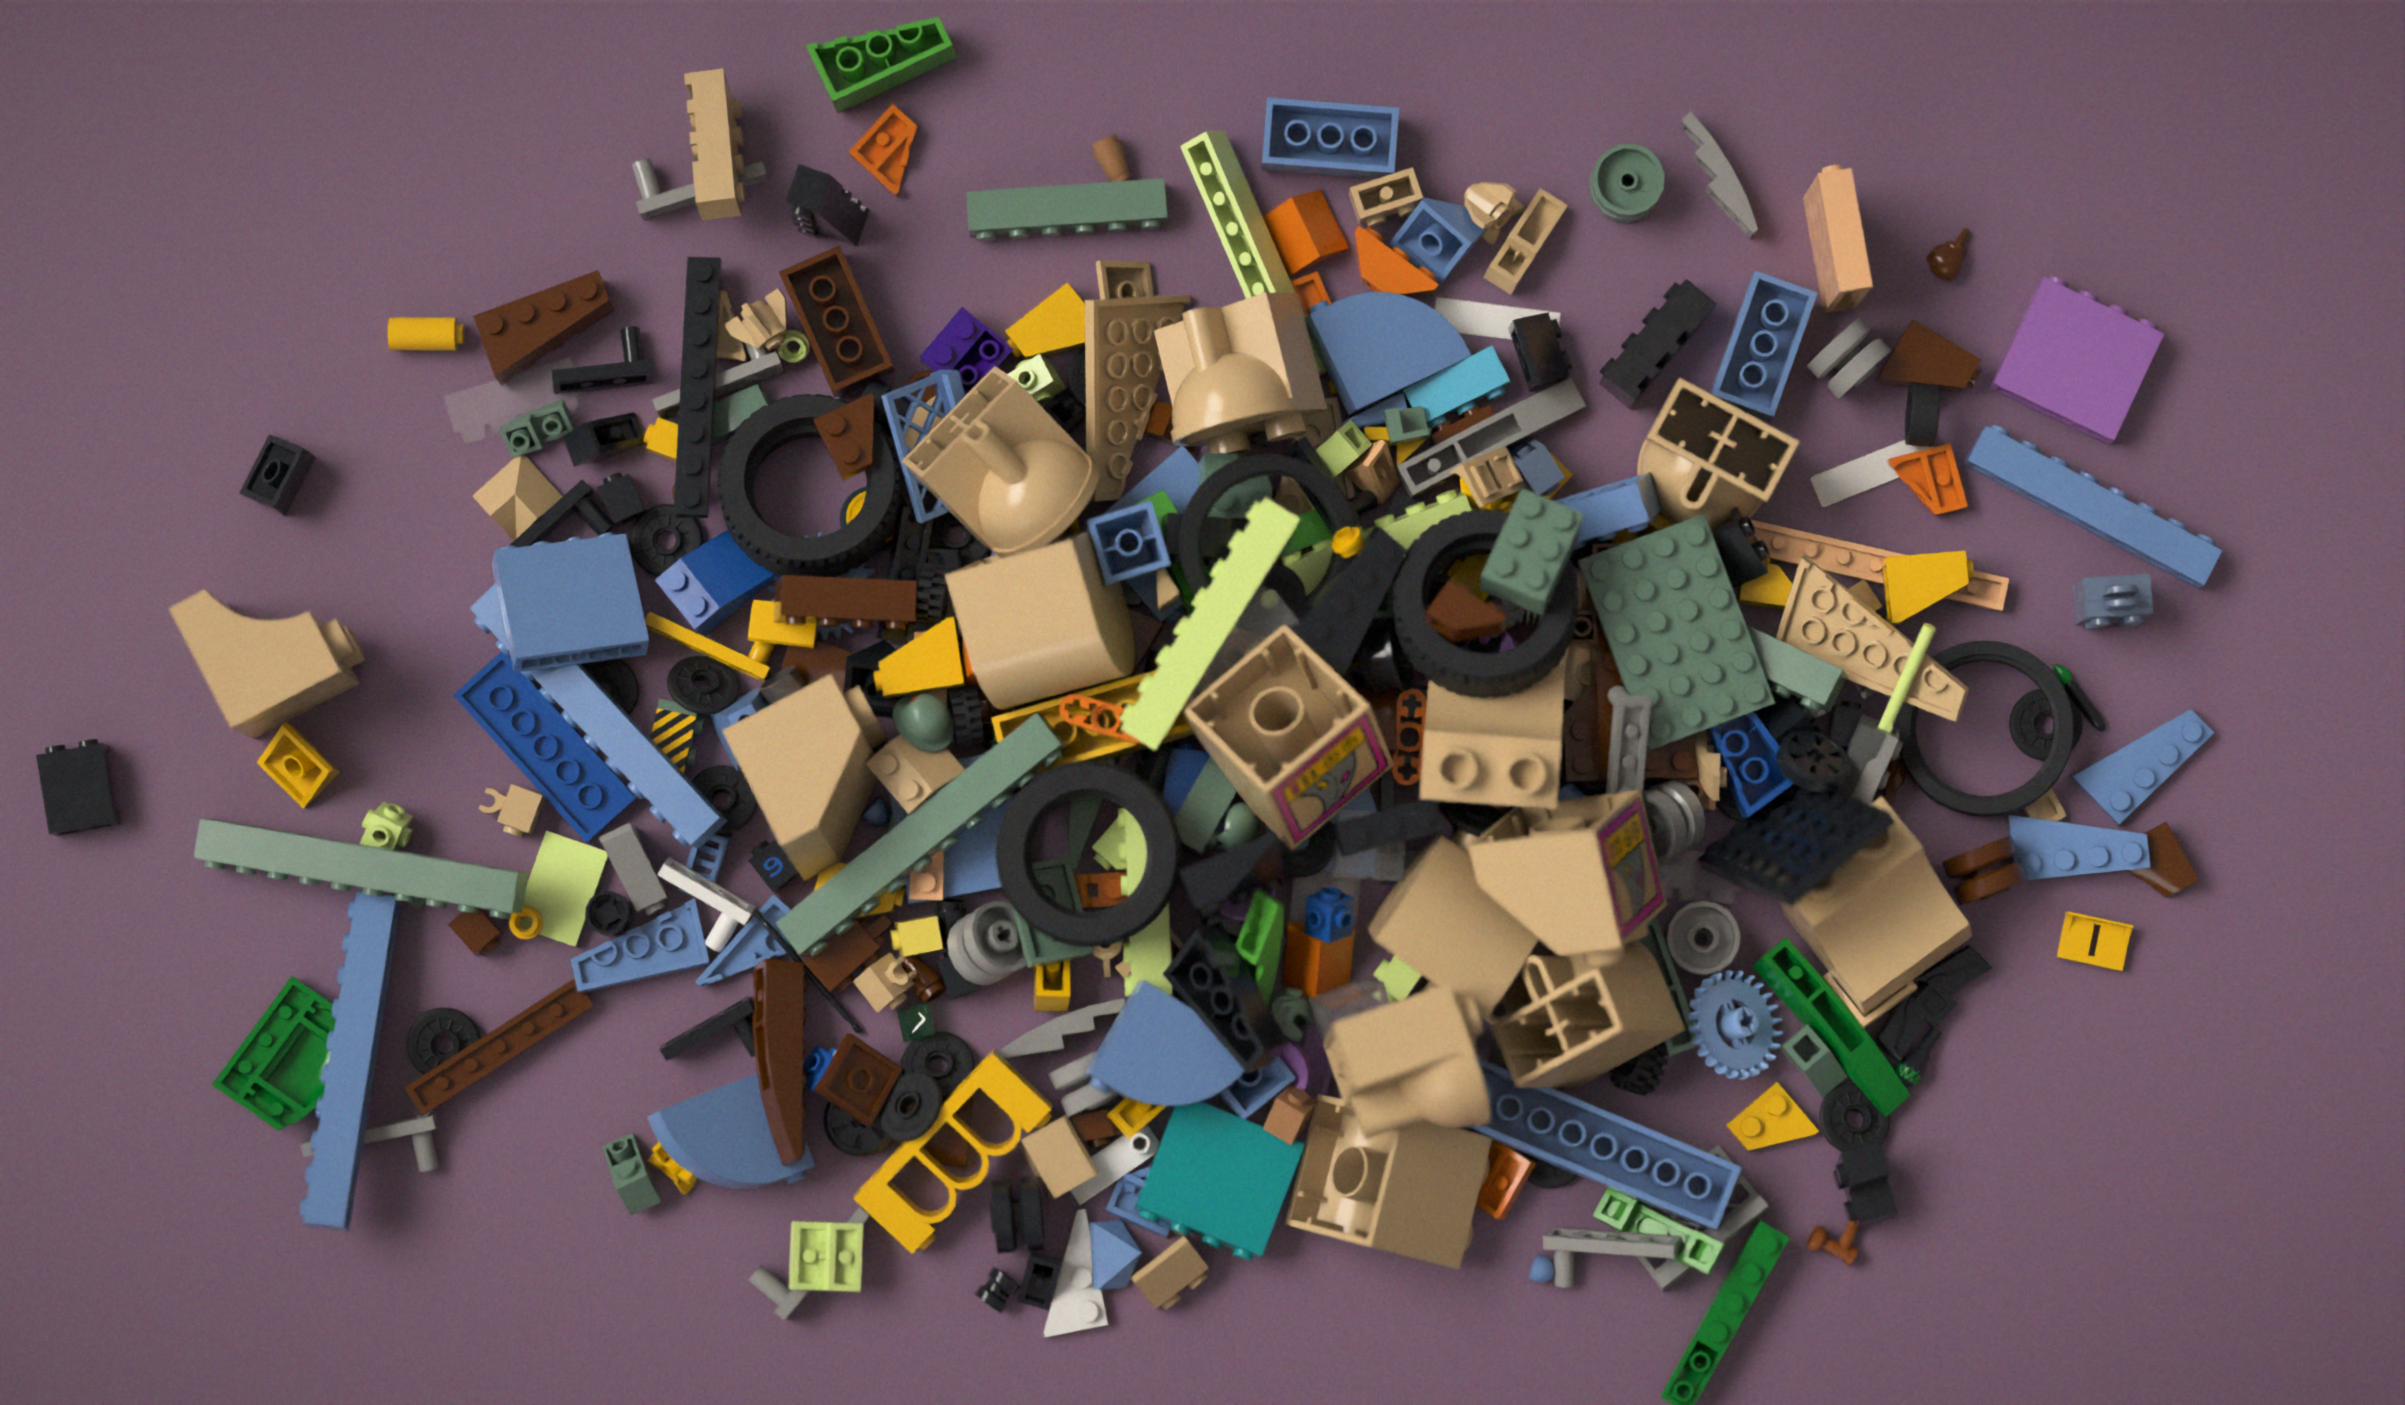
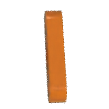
(1402, 711)
(1081, 720)

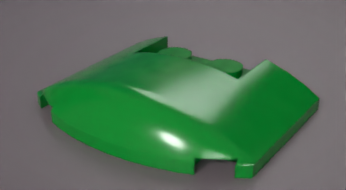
(282, 1058)

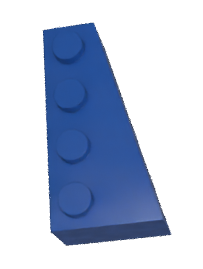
(1750, 761)

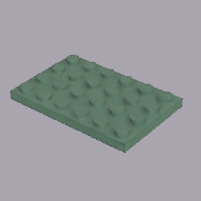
(1676, 630)

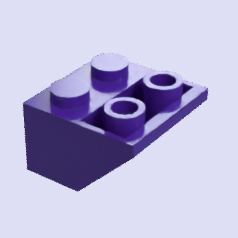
(966, 347)

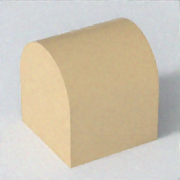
(1042, 621)

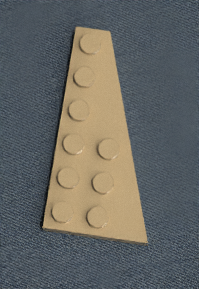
(1847, 633)

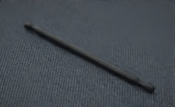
(807, 971)

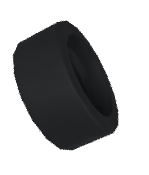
(1921, 415)

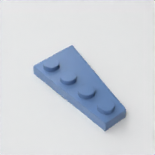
(2138, 769)
(2071, 849)
(657, 948)

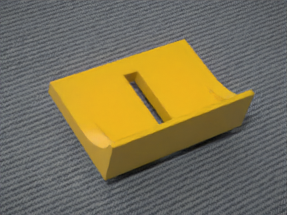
(2110, 944)

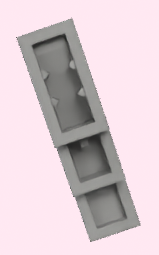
(1725, 186)
(1050, 1035)

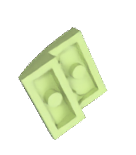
(825, 1256)

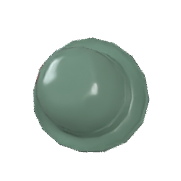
(924, 722)

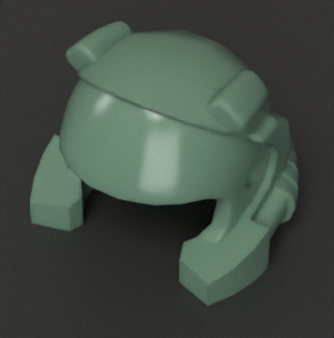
(1291, 1010)

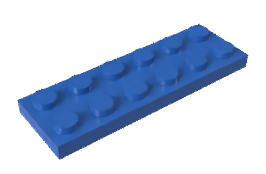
(545, 747)

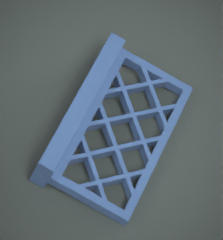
(948, 394)

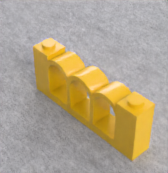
(894, 1209)

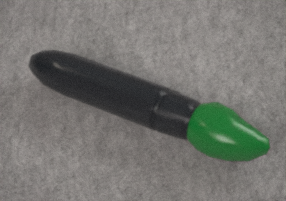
(2079, 697)

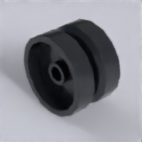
(1015, 1215)

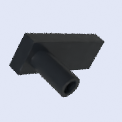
(627, 373)
(576, 500)
(1358, 504)
(736, 1014)

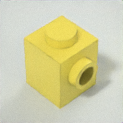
(916, 935)

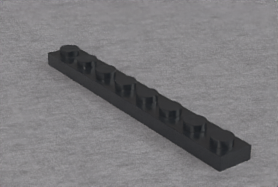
(697, 387)

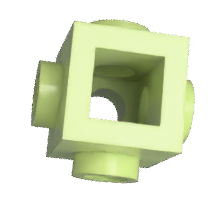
(1038, 378)
(387, 827)

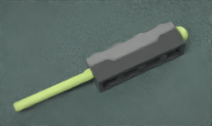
(1878, 741)

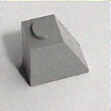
(635, 869)

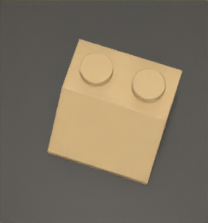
(913, 773)
(1170, 1273)

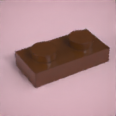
(1471, 417)

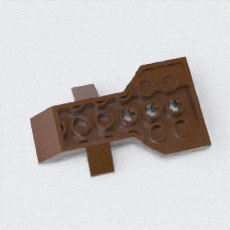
(1589, 719)

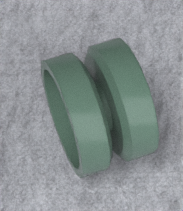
(1623, 202)

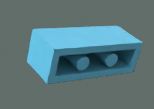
(1458, 387)

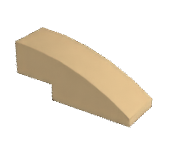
(1525, 241)

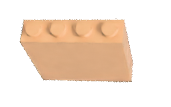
(1837, 239)

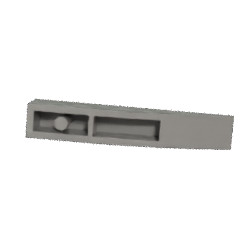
(1500, 430)

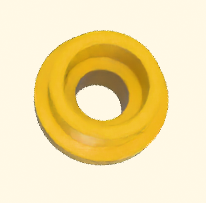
(1347, 541)
(534, 930)

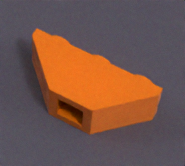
(1389, 269)

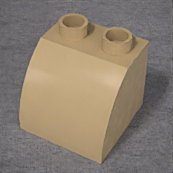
(1451, 926)

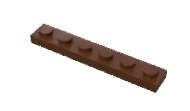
(498, 1047)

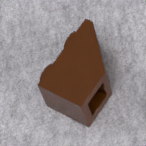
(1462, 615)

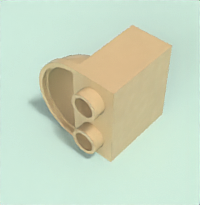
(1240, 373)
(1711, 457)
(1005, 467)
(1586, 1018)
(1411, 1063)

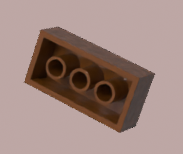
(837, 321)

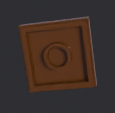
(858, 1079)

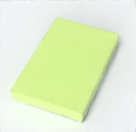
(562, 885)

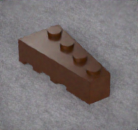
(540, 322)
(844, 601)

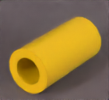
(425, 333)

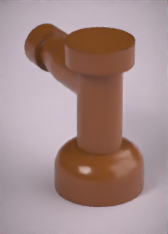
(1841, 1249)

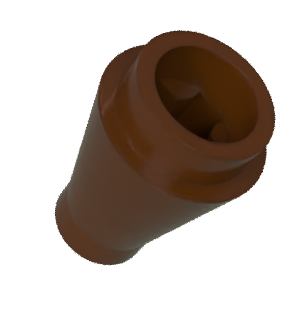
(927, 982)

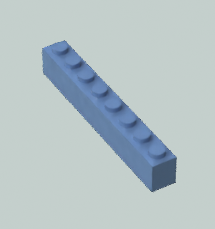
(2093, 506)

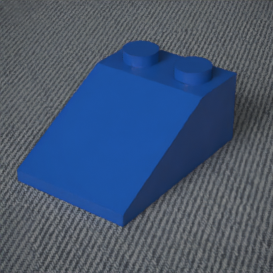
(713, 582)

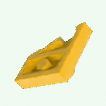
(1770, 1120)

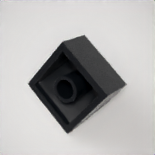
(1539, 350)

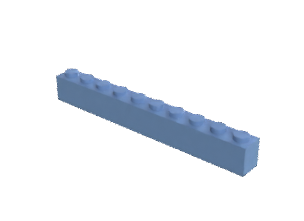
(618, 736)
(351, 1062)

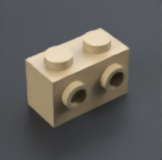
(1385, 197)

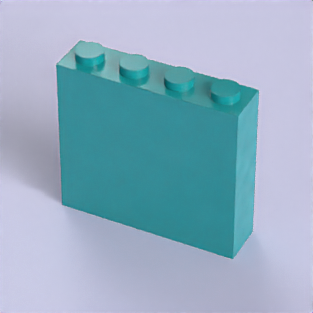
(1218, 1179)

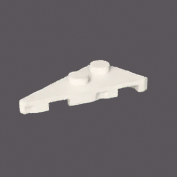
(1075, 1301)

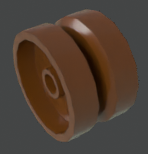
(1985, 871)

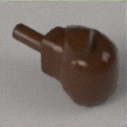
(1948, 259)

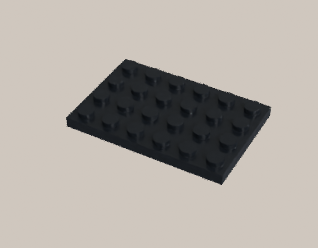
(1795, 842)

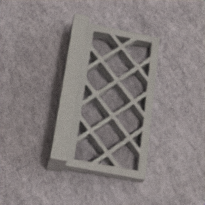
(1728, 1228)

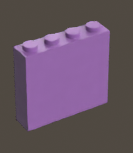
(2077, 359)

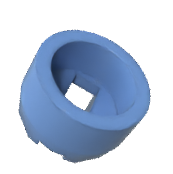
(877, 812)
(1541, 1270)

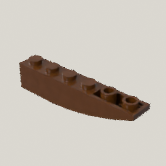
(780, 1051)

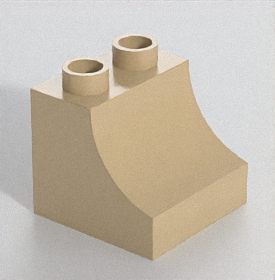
(267, 668)
(1494, 747)
(1880, 917)
(1393, 1191)

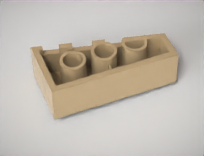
(715, 144)

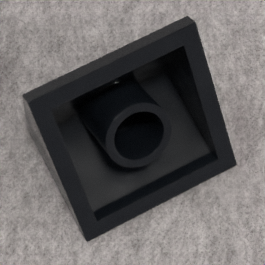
(277, 474)

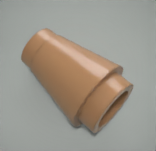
(1111, 157)

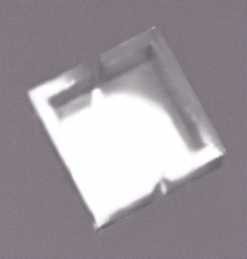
(1380, 863)

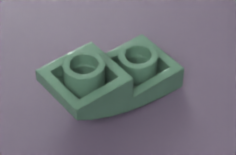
(735, 409)
(538, 426)

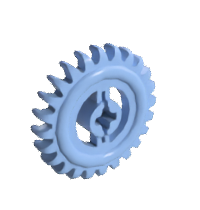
(1733, 1024)

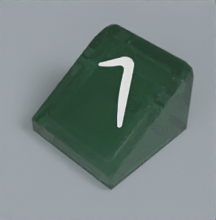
(916, 1022)

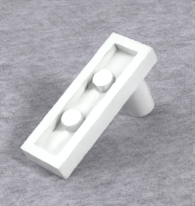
(732, 906)
(1117, 1161)

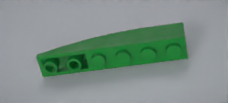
(1832, 1021)
(1724, 1314)

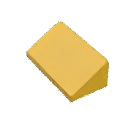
(765, 630)

